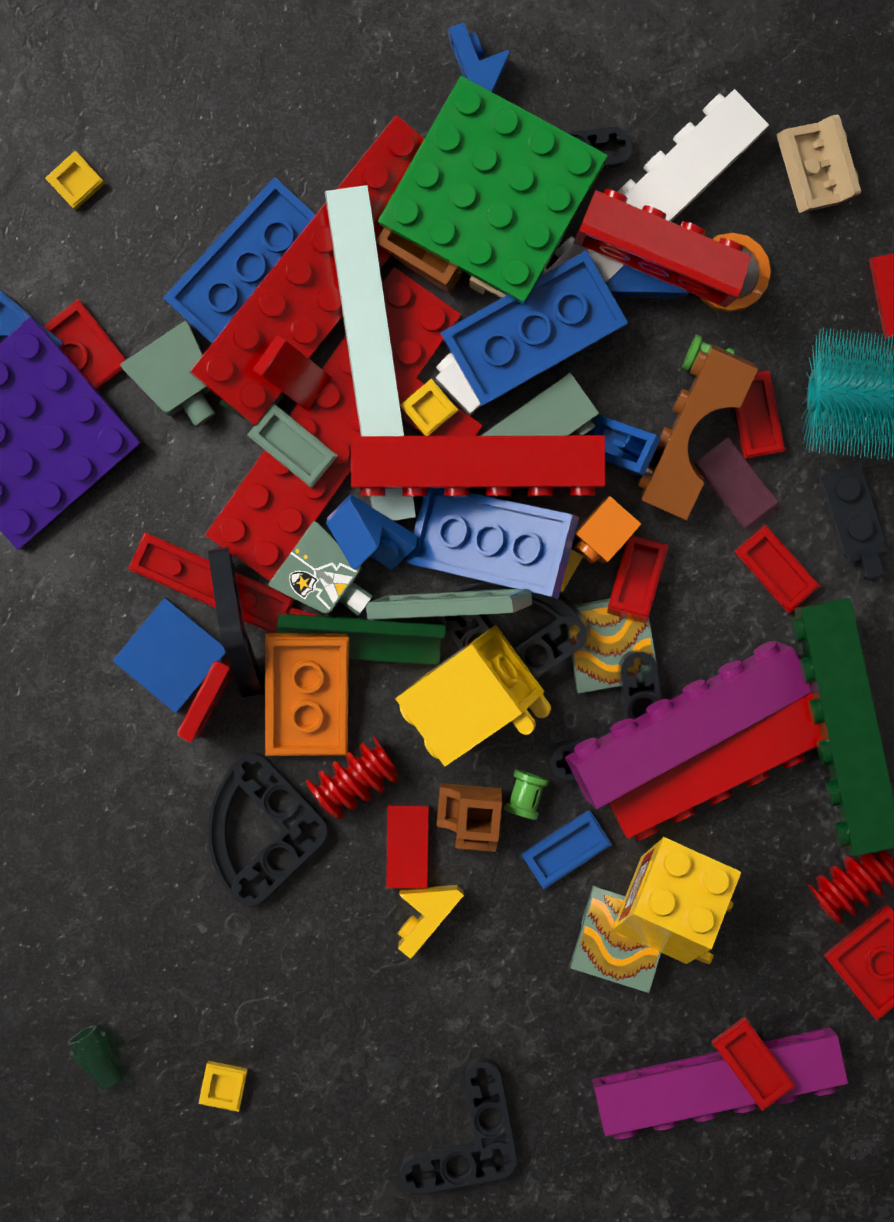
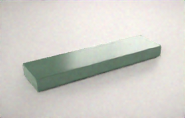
(449, 603)

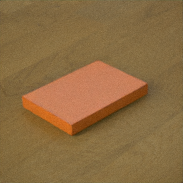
(306, 694)

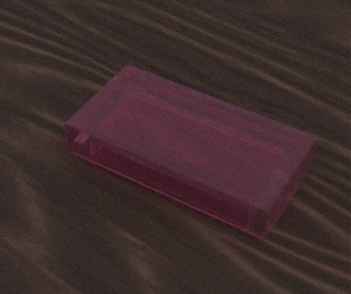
(735, 482)

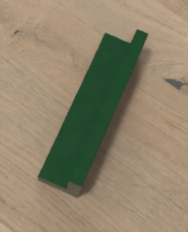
(374, 637)

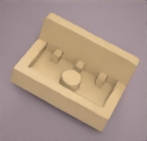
(819, 164)

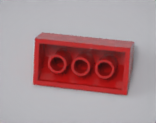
(663, 248)

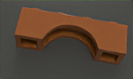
(719, 383)

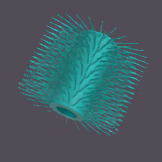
(851, 394)

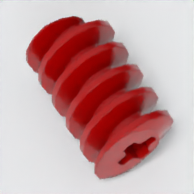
(354, 779)
(853, 883)

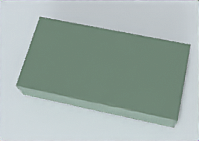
(292, 445)

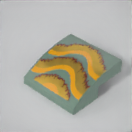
(609, 639)
(608, 953)

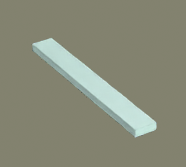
(366, 327)

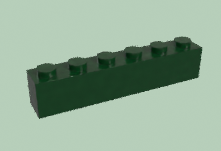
(847, 725)

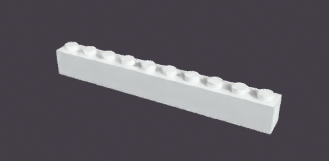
(669, 185)

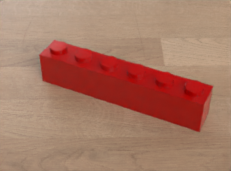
(477, 463)
(712, 773)

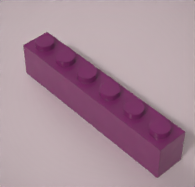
(688, 723)
(707, 1085)

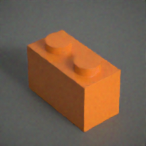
(605, 531)

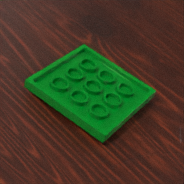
(492, 190)

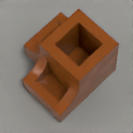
(472, 814)

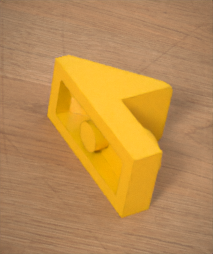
(434, 906)

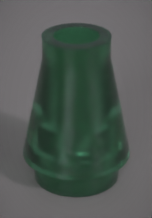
(94, 1055)

